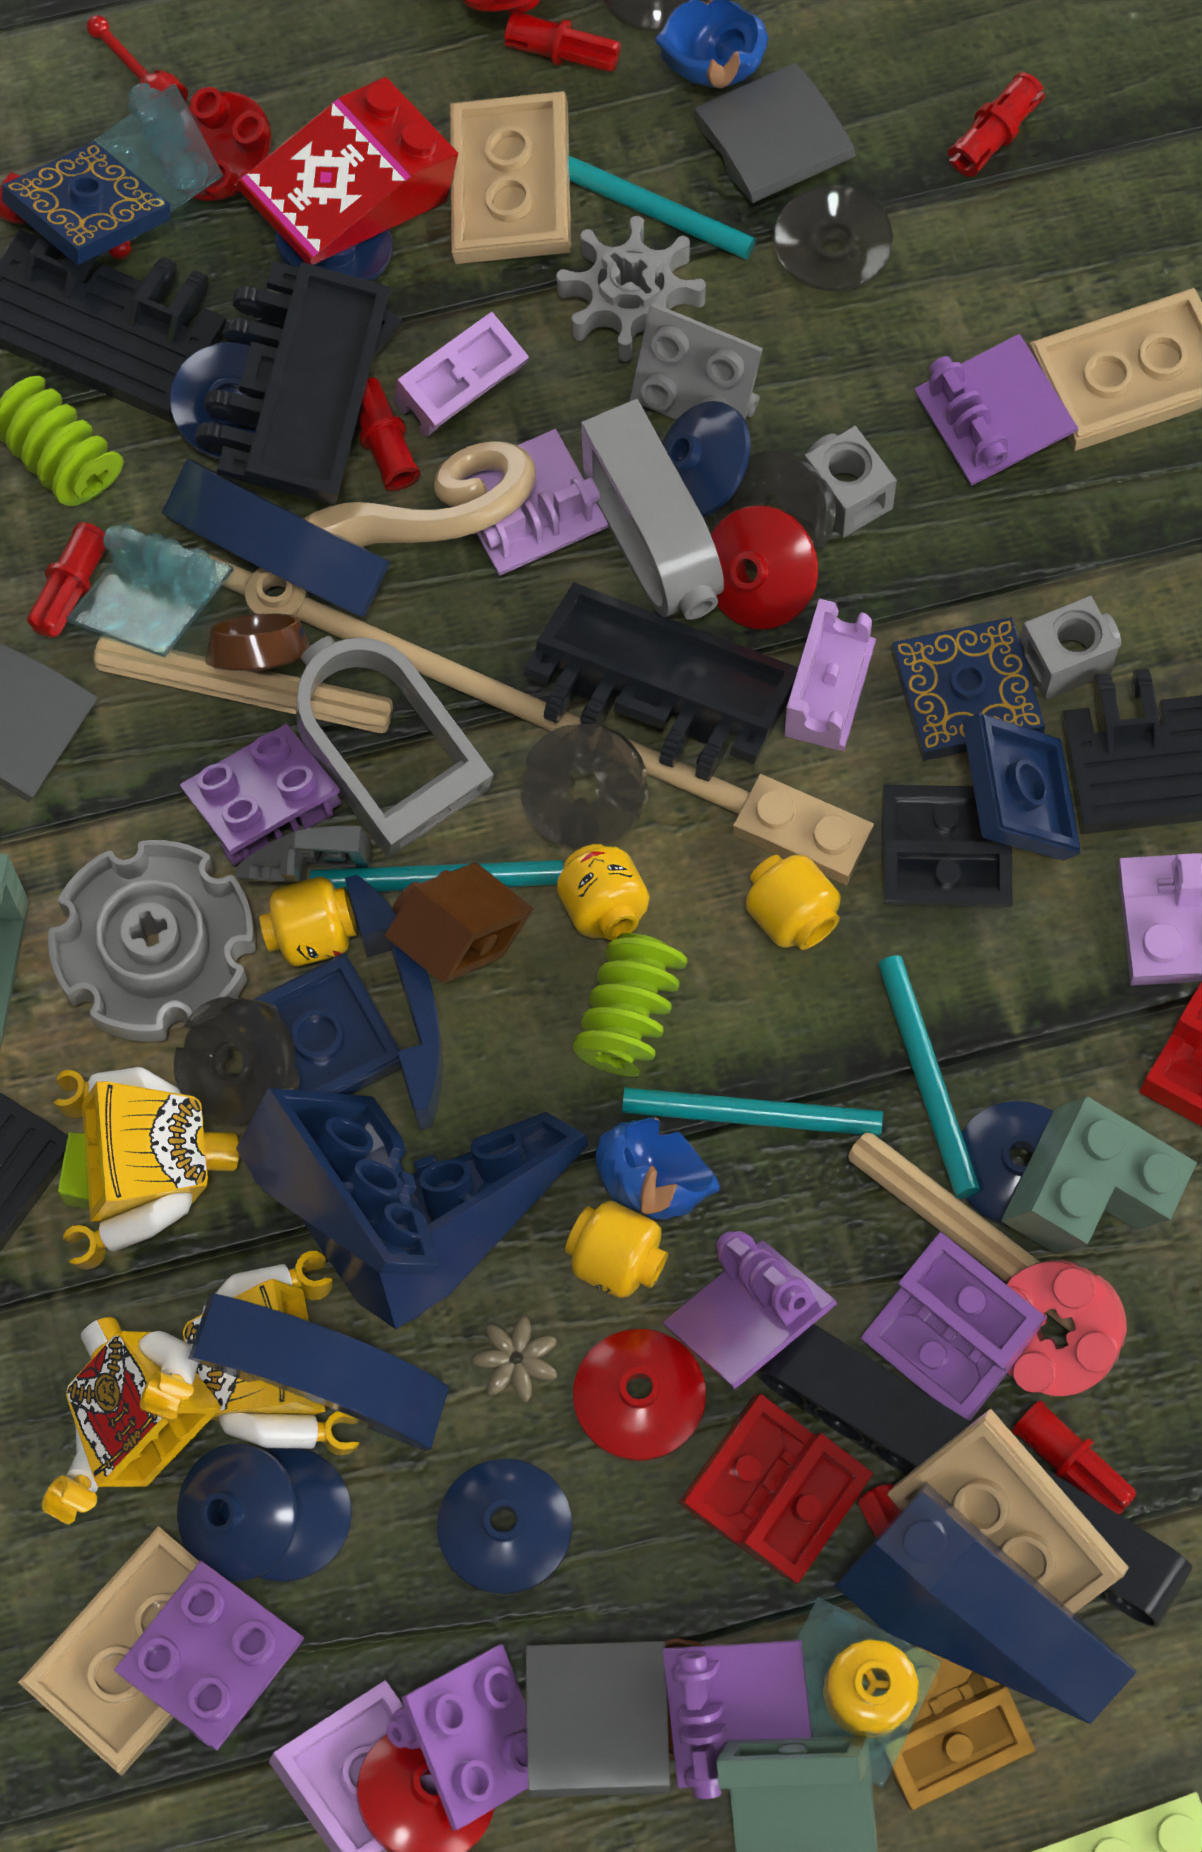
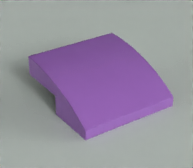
(953, 1327)

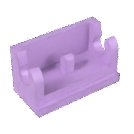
(459, 373)
(829, 678)

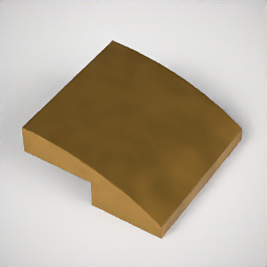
(958, 1735)

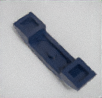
(275, 538)
(422, 1063)
(321, 1367)

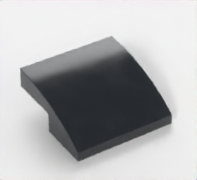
(938, 850)

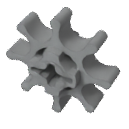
(626, 284)

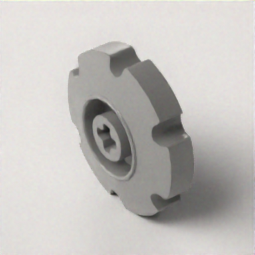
(118, 904)

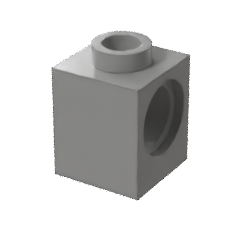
(861, 499)
(1062, 670)

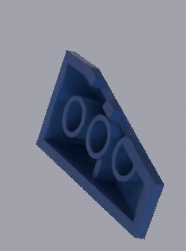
(342, 1173)
(467, 1211)
(967, 1601)

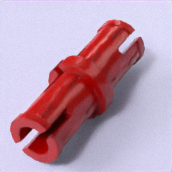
(996, 124)

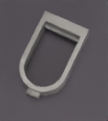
(651, 512)
(434, 800)

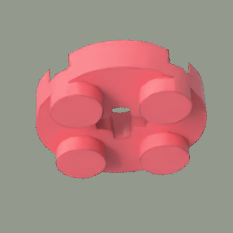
(1090, 1347)

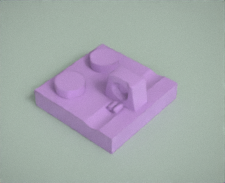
(1162, 917)
(325, 1764)

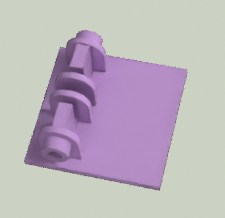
(553, 516)

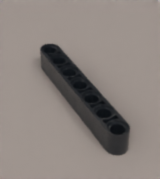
(910, 1426)

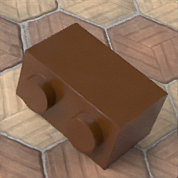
(457, 921)

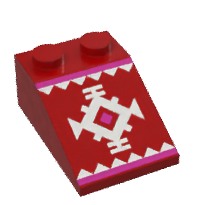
(352, 173)

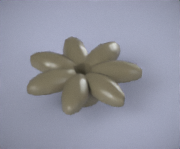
(516, 1347)

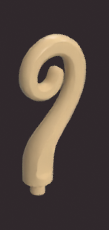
(470, 502)

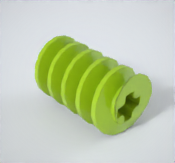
(55, 443)
(625, 1002)

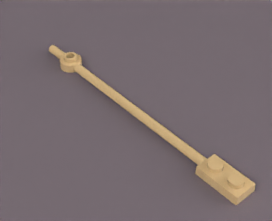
(768, 817)

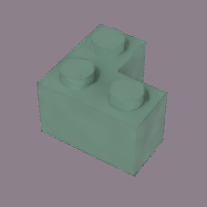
(1090, 1165)

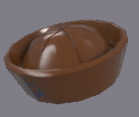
(256, 642)

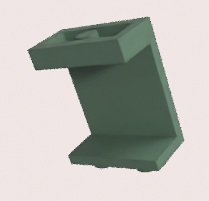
(800, 1794)

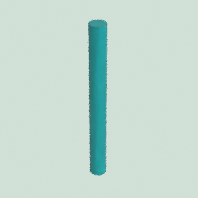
(660, 208)
(399, 877)
(929, 1077)
(752, 1112)

